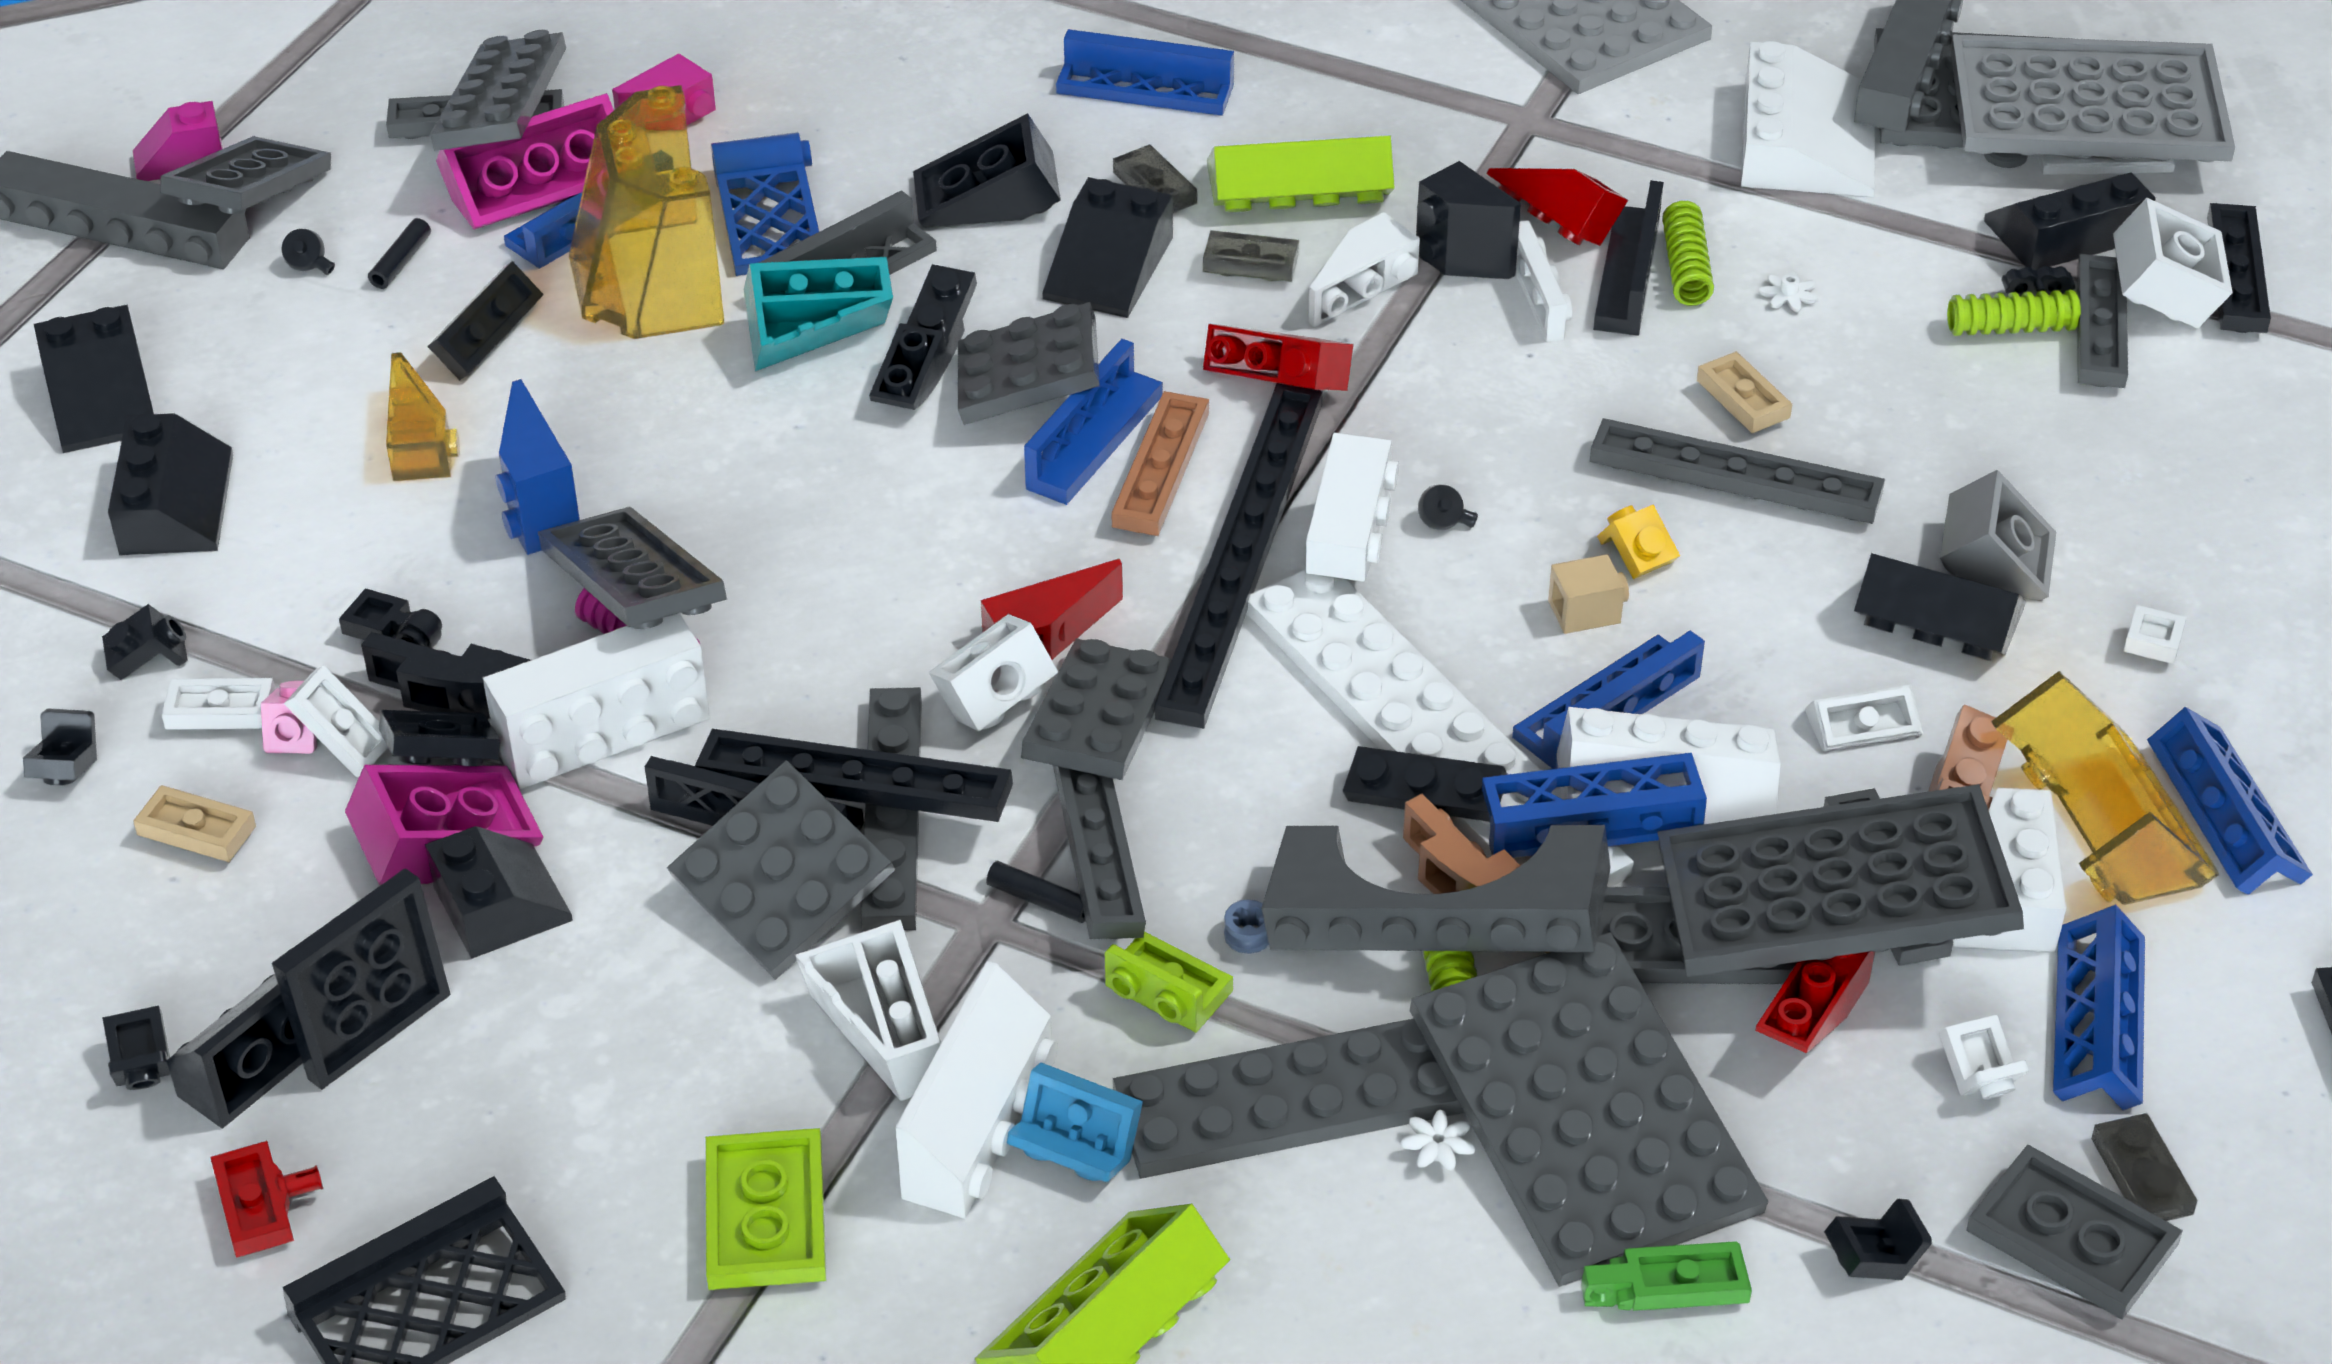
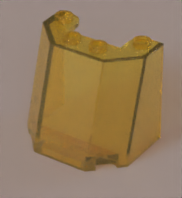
(646, 224)

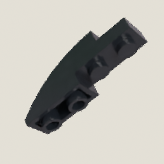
(927, 341)
(434, 677)

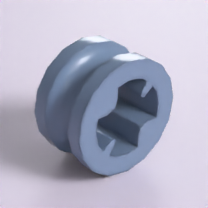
(1248, 938)

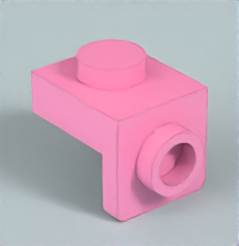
(281, 728)

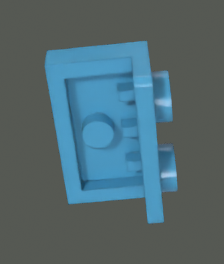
(1076, 1124)

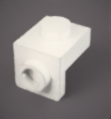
(1981, 1058)

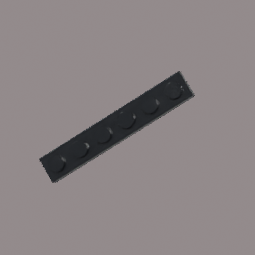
(864, 774)

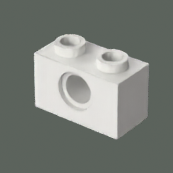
(967, 674)

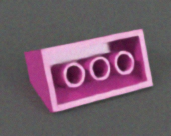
(525, 173)

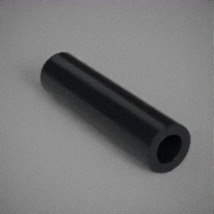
(399, 253)
(1036, 890)

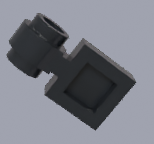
(390, 617)

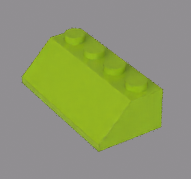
(1301, 171)
(1117, 1293)

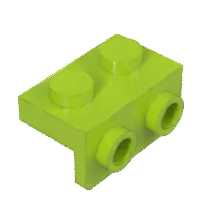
(1167, 981)

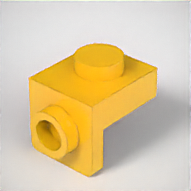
(1640, 539)

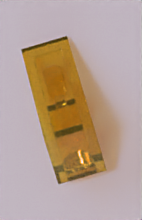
(417, 427)

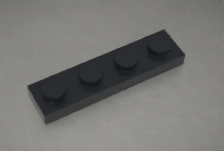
(2248, 305)

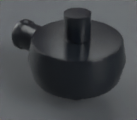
(305, 251)
(1443, 508)

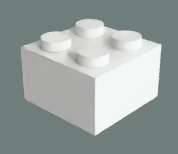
(2172, 263)

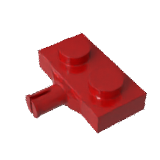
(258, 1196)

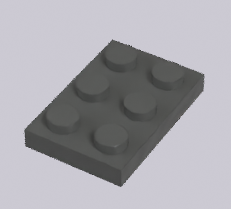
(2074, 1231)

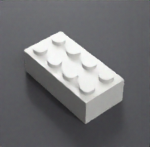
(596, 699)

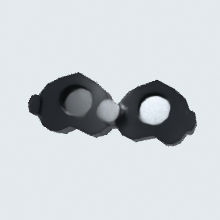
(2043, 279)

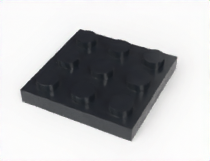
(362, 978)

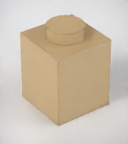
(1587, 593)

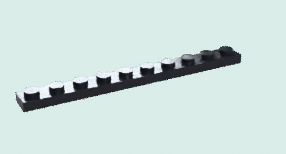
(1238, 558)

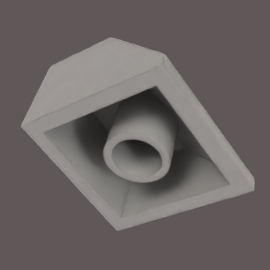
(1998, 538)

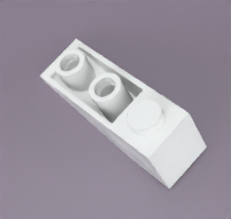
(1362, 266)

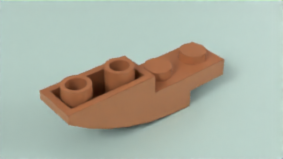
(1970, 754)
(1445, 855)

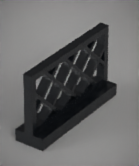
(411, 1249)

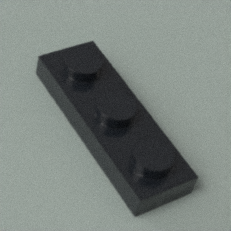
(485, 320)
(1396, 777)

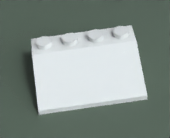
(1803, 125)

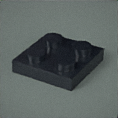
(428, 734)

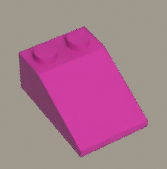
(411, 805)

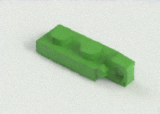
(1669, 1278)

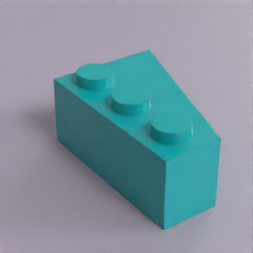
(813, 304)

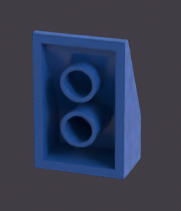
(534, 474)

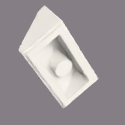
(1864, 718)

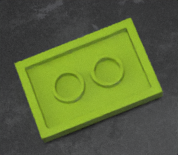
(764, 1209)

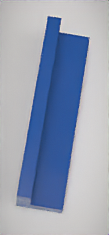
(1148, 67)
(547, 235)
(1089, 427)
(1626, 686)
(2226, 802)
(1626, 816)
(2113, 997)

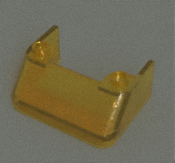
(2109, 792)

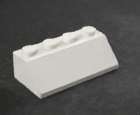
(1733, 761)
(972, 1094)

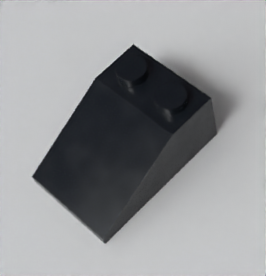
(989, 179)
(1110, 246)
(92, 375)

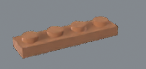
(1160, 463)

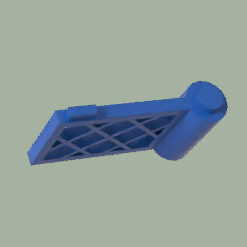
(760, 166)

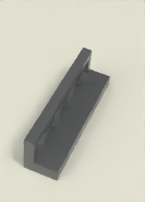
(870, 230)

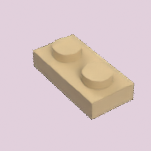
(1744, 392)
(194, 823)

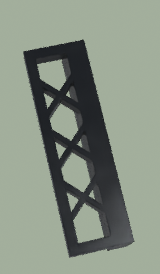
(1629, 266)
(705, 794)

